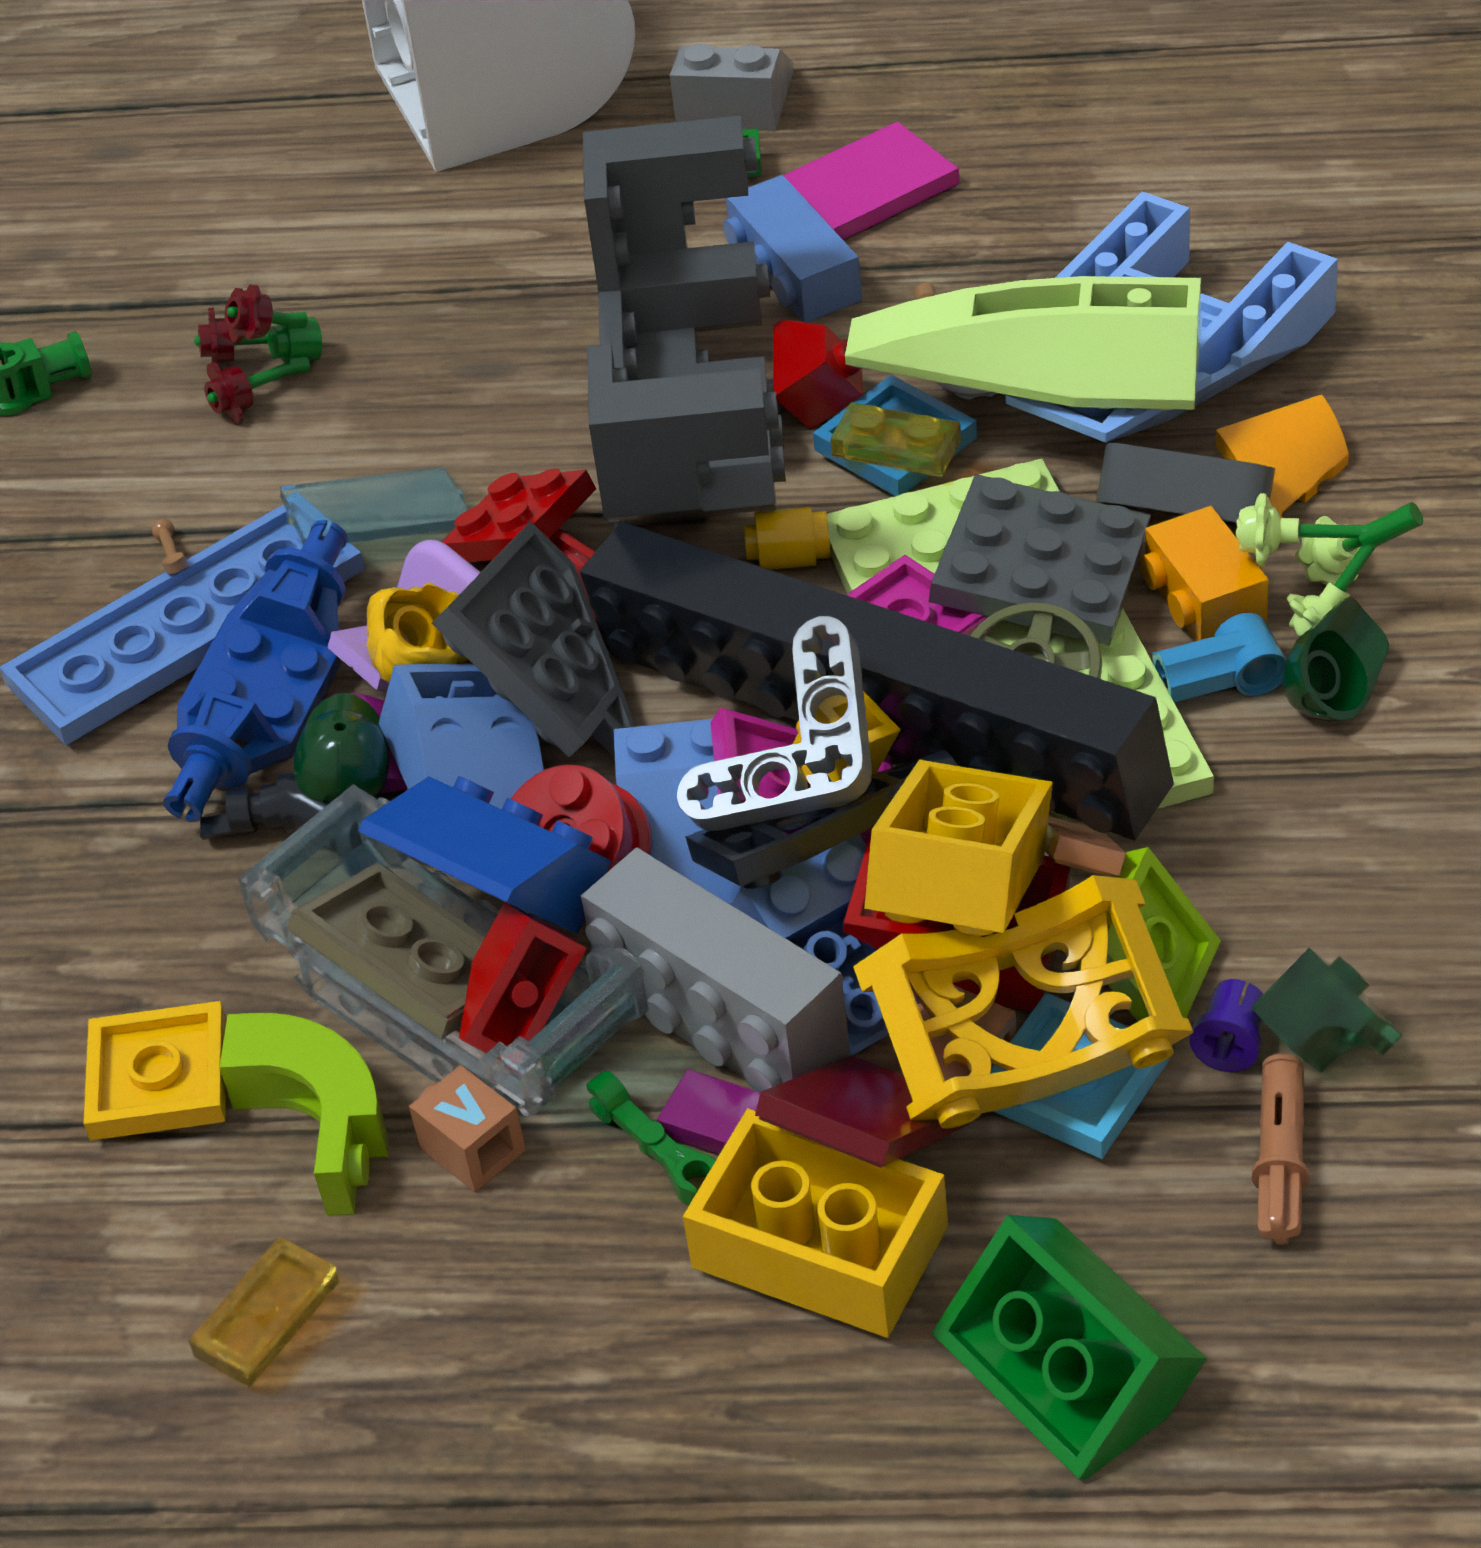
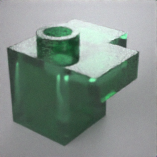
(1323, 1011)

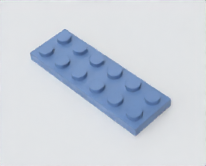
(149, 633)

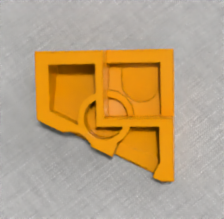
(1297, 441)

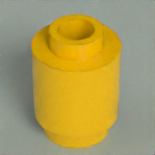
(787, 538)

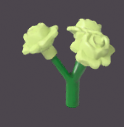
(1327, 551)

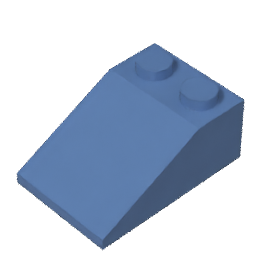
(650, 767)

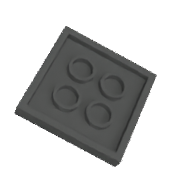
(1040, 548)

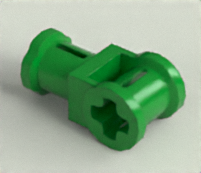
(32, 370)

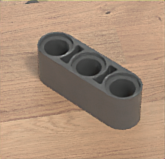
(1179, 482)

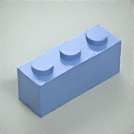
(804, 255)

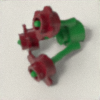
(249, 322)

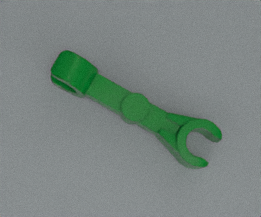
(680, 1163)

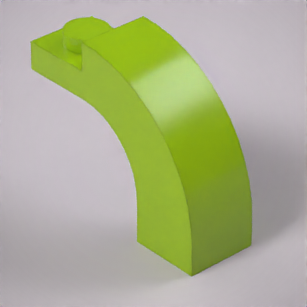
(313, 1070)

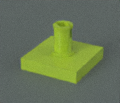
(1176, 929)

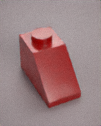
(812, 371)
(516, 979)

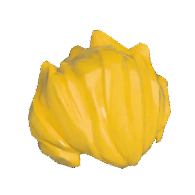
(403, 630)

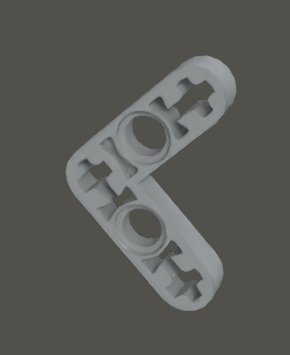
(818, 748)

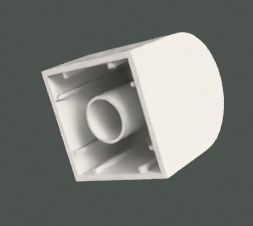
(497, 70)

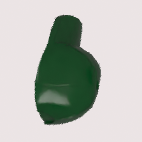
(1338, 658)
(341, 749)

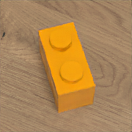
(1202, 572)

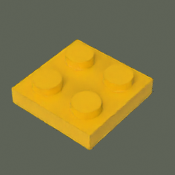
(155, 1071)

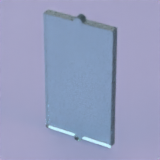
(377, 504)

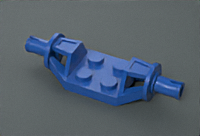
(260, 674)

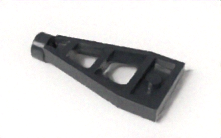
(759, 851)

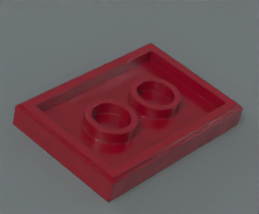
(851, 1110)

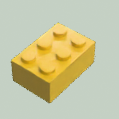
(958, 847)
(816, 1225)

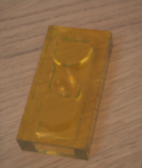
(896, 439)
(264, 1311)

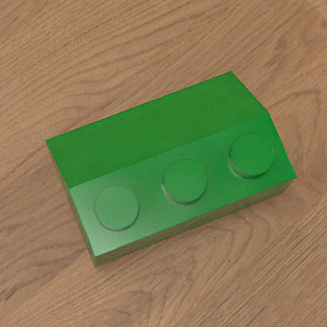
(1066, 1344)

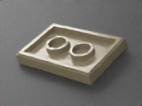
(394, 944)

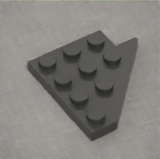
(539, 643)

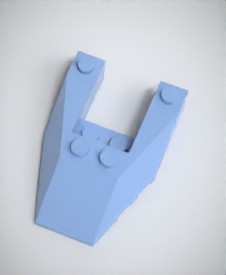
(1261, 325)

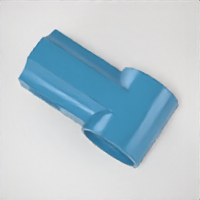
(1238, 656)

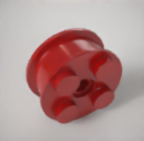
(589, 805)

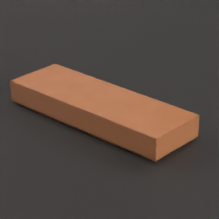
(1080, 847)

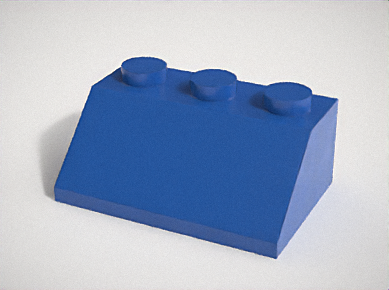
(492, 847)

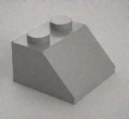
(731, 83)

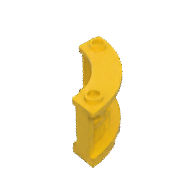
(1068, 922)

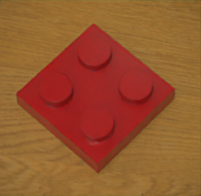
(512, 504)

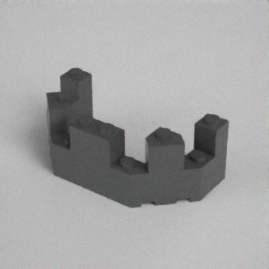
(664, 421)

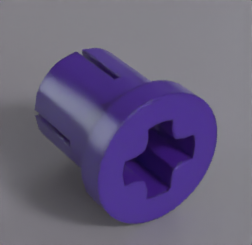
(1226, 1015)

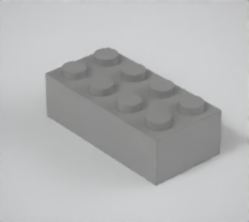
(720, 974)

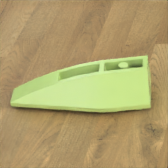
(1047, 340)

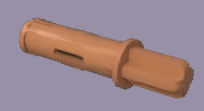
(1280, 1168)

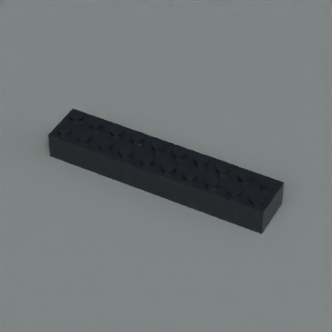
(982, 703)

